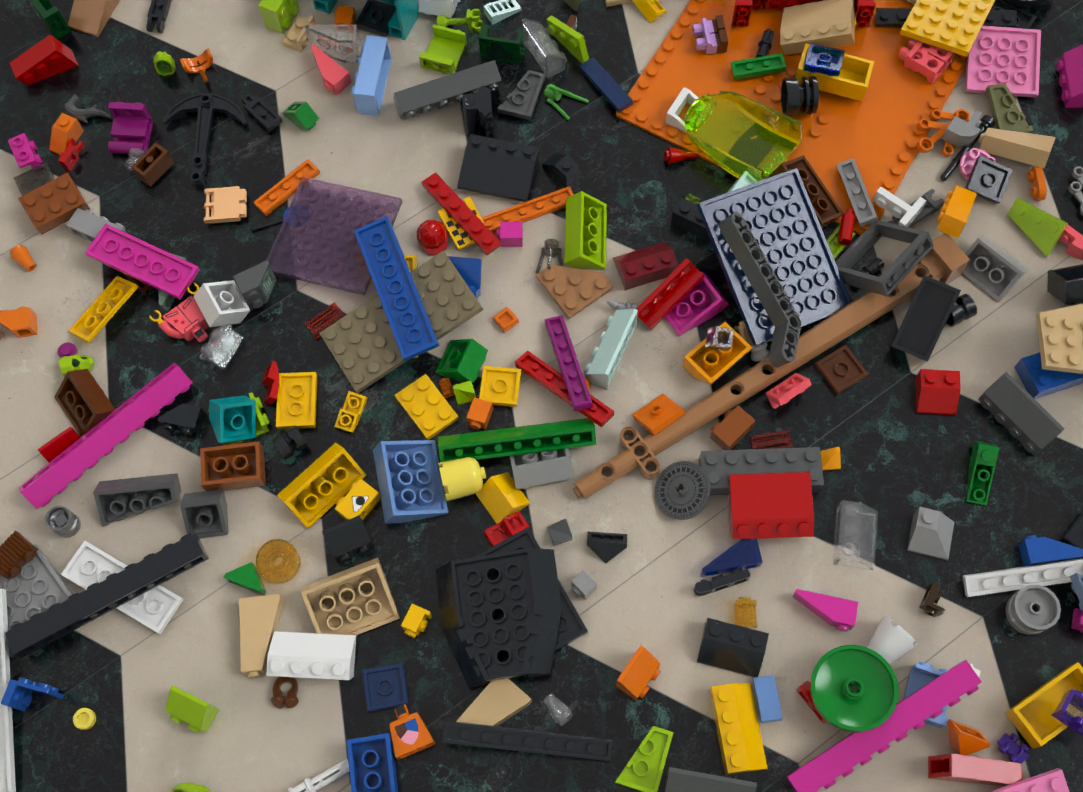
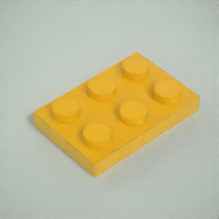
(296, 400)
(426, 407)

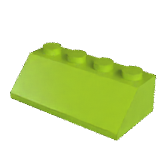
(585, 232)

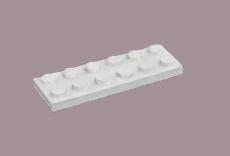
(93, 566)

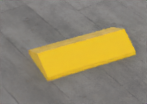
(103, 309)

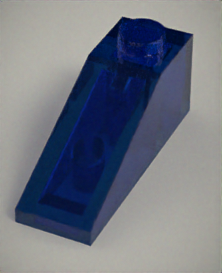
(742, 555)

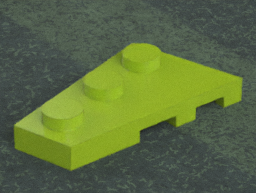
(569, 38)
(1037, 224)

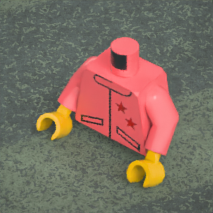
(184, 320)

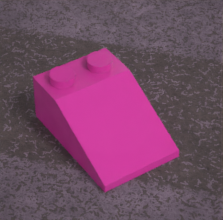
(697, 306)

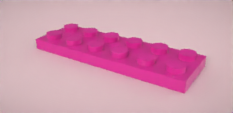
(142, 261)

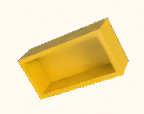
(851, 81)
(1033, 713)

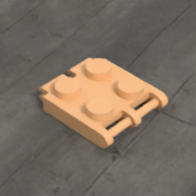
(226, 204)

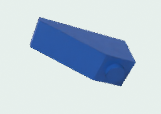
(1046, 550)

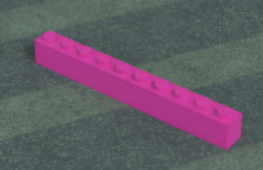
(105, 436)
(907, 714)

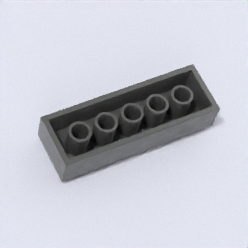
(446, 89)
(751, 461)

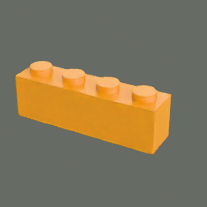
(955, 211)

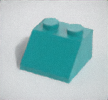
(233, 418)

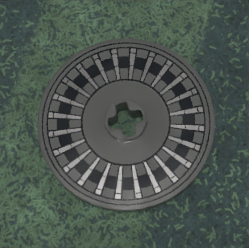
(690, 502)

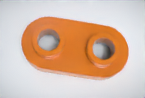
(1038, 184)

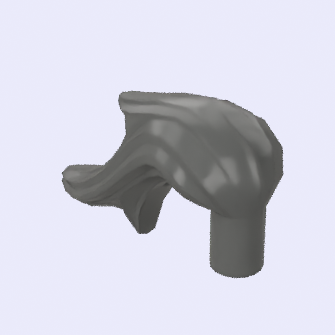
(82, 114)

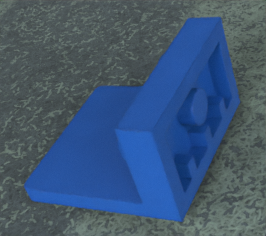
(470, 272)
(19, 693)

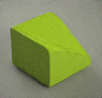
(464, 392)

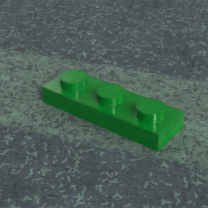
(758, 66)

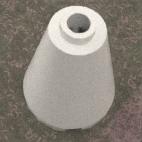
(891, 641)

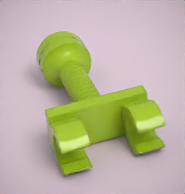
(470, 20)

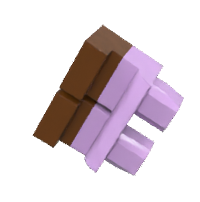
(713, 34)

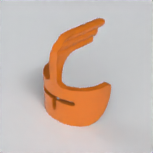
(191, 65)

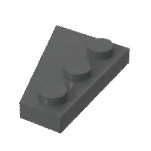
(524, 97)

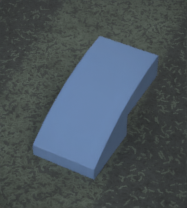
(767, 699)

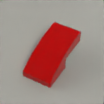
(271, 379)
(508, 527)

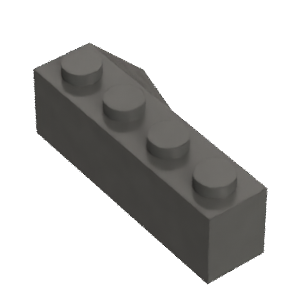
(134, 495)

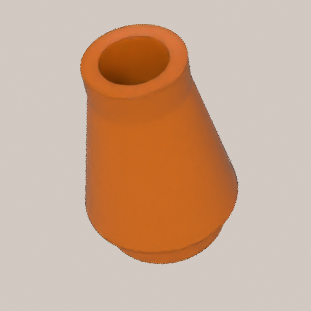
(22, 256)

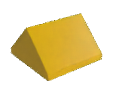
(501, 497)

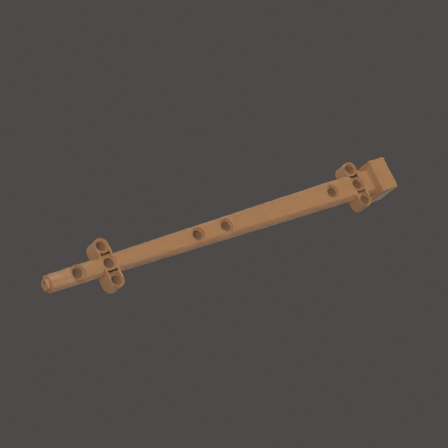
(943, 263)

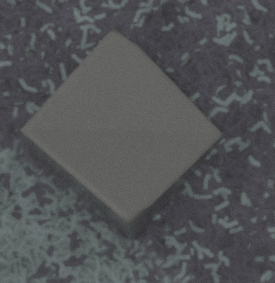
(560, 532)

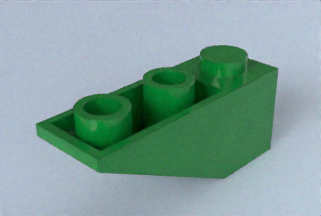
(981, 472)

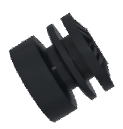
(803, 95)

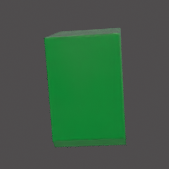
(246, 577)

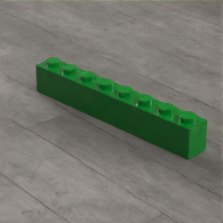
(518, 440)

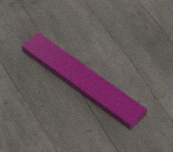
(568, 363)

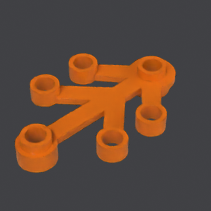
(942, 127)

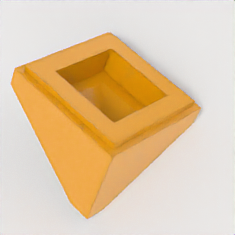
(831, 459)

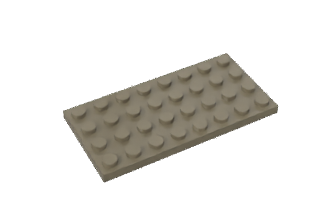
(364, 340)

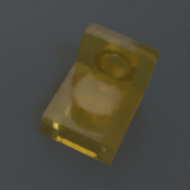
(745, 612)

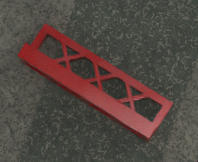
(669, 293)

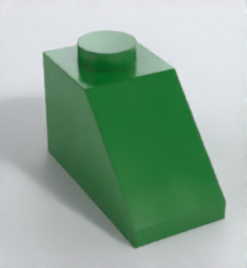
(301, 115)

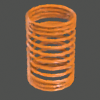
(442, 382)

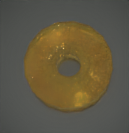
(269, 553)

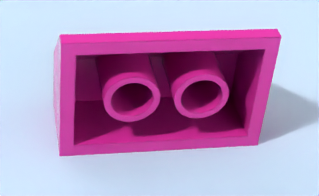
(1071, 77)

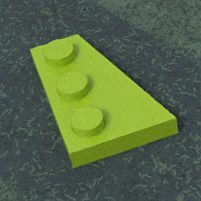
(647, 763)

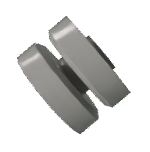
(1033, 609)

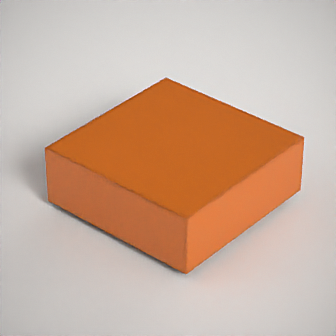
(505, 319)

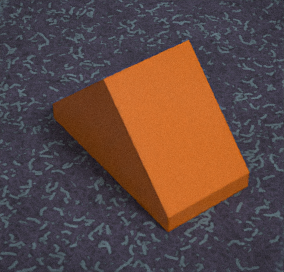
(965, 739)

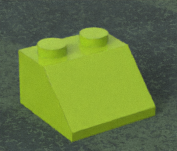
(190, 709)

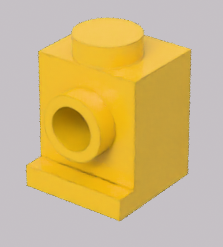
(415, 620)

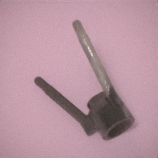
(550, 249)

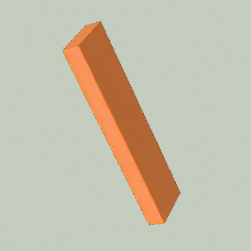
(285, 188)

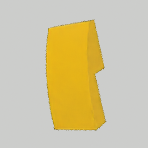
(351, 412)

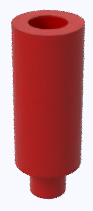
(846, 228)

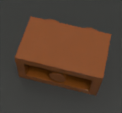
(732, 428)

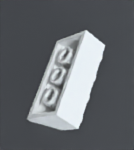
(311, 655)

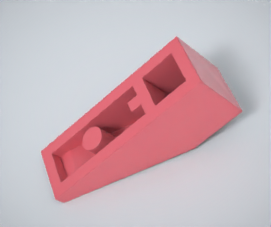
(333, 75)

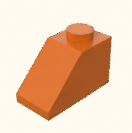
(62, 131)

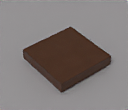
(841, 370)

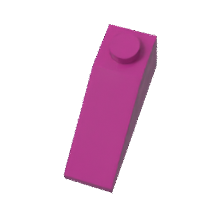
(831, 609)

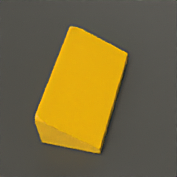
(650, 9)

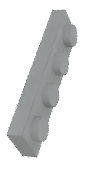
(857, 192)

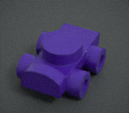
(1010, 747)

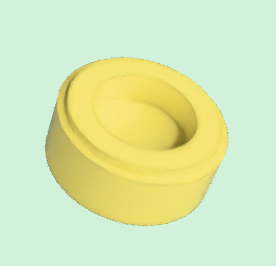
(84, 718)

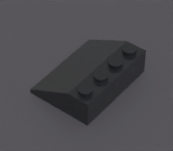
(498, 168)

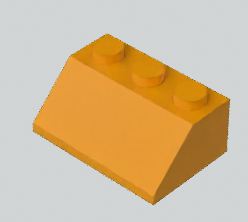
(709, 364)

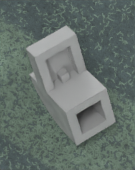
(962, 132)

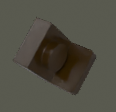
(930, 597)

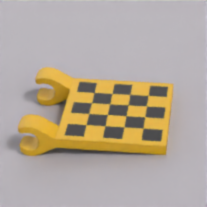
(457, 234)

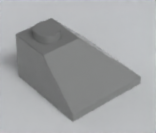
(931, 533)

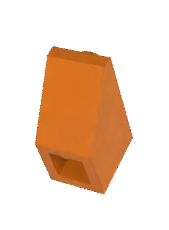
(20, 322)

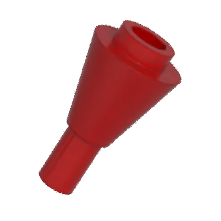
(675, 155)

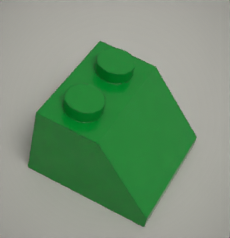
(462, 360)

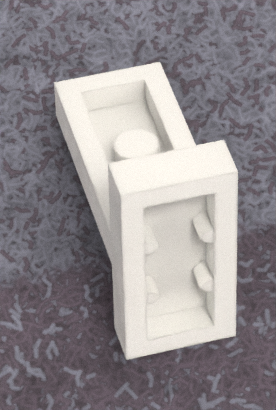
(898, 207)

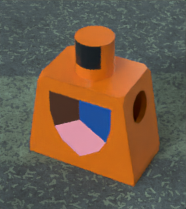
(409, 733)

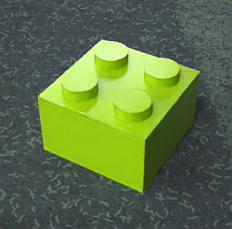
(278, 13)

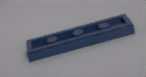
(606, 85)

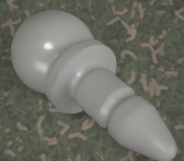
(620, 306)

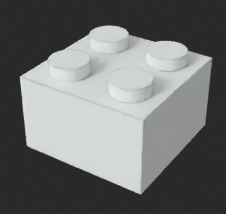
(221, 303)

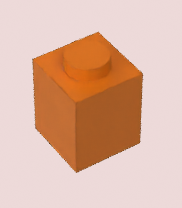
(345, 16)
(479, 414)

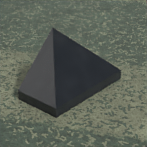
(606, 544)

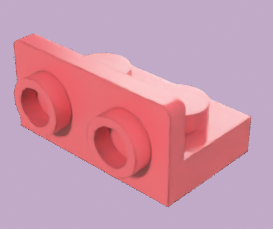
(787, 390)

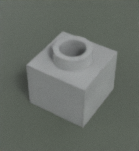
(583, 585)

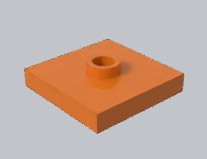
(658, 414)

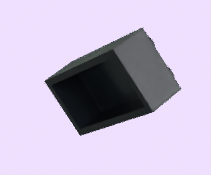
(1066, 284)
(925, 318)

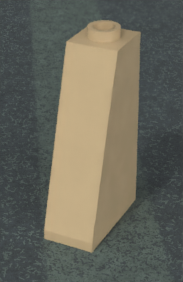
(1017, 146)
(258, 621)
(496, 704)

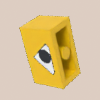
(358, 501)

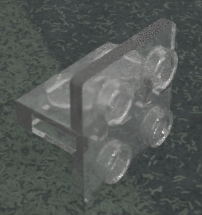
(221, 346)

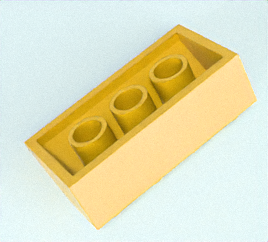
(321, 485)
(737, 728)

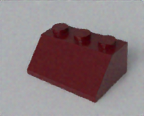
(645, 265)

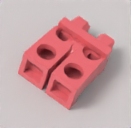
(925, 59)

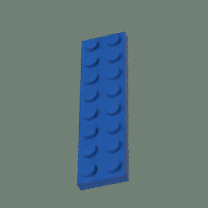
(396, 288)

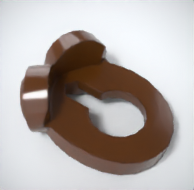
(291, 699)

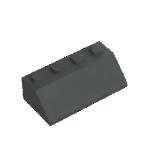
(1020, 414)
(689, 781)

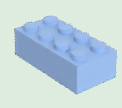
(372, 75)

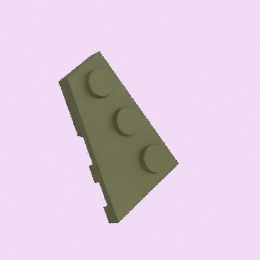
(1005, 110)

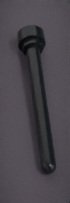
(987, 122)

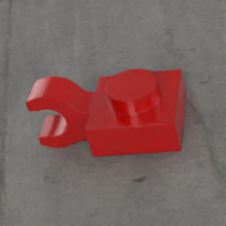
(70, 156)

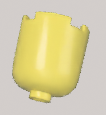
(461, 477)

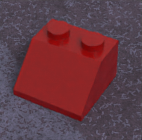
(937, 391)

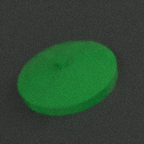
(854, 688)

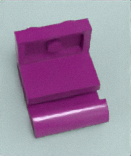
(130, 127)

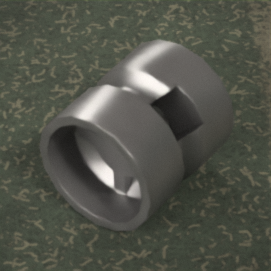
(62, 521)

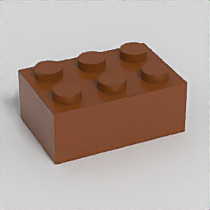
(53, 203)
(232, 466)

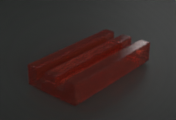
(326, 322)
(787, 439)

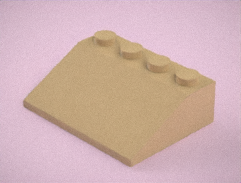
(817, 23)
(351, 600)

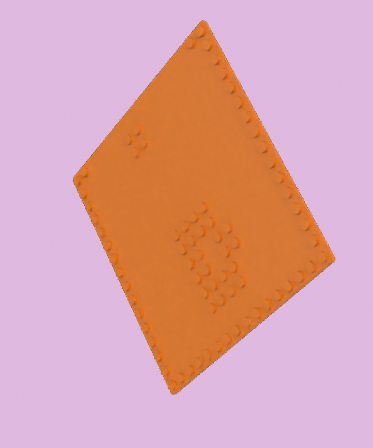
(875, 132)

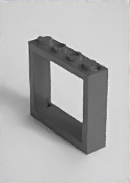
(920, 245)

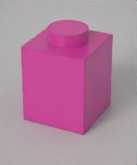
(510, 234)

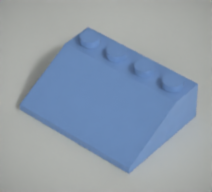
(409, 480)

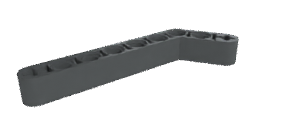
(766, 287)

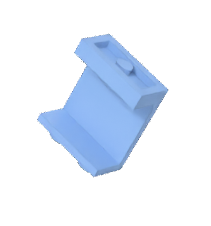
(920, 676)

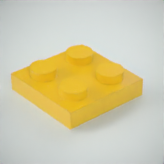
(500, 385)

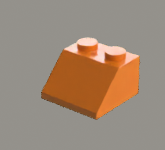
(638, 674)

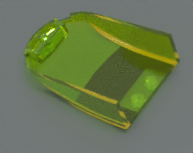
(742, 133)

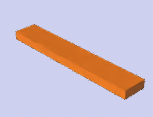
(529, 210)

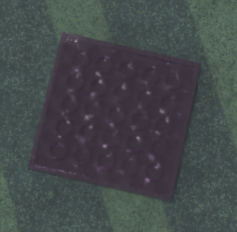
(319, 235)

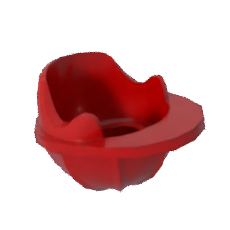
(432, 237)

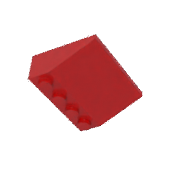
(770, 505)

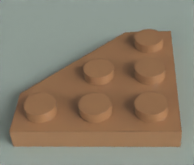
(573, 287)

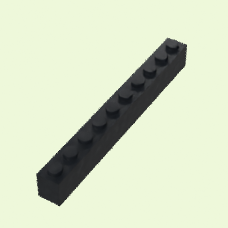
(106, 595)

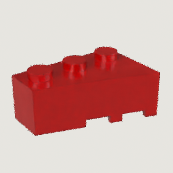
(43, 61)

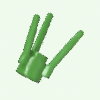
(554, 93)

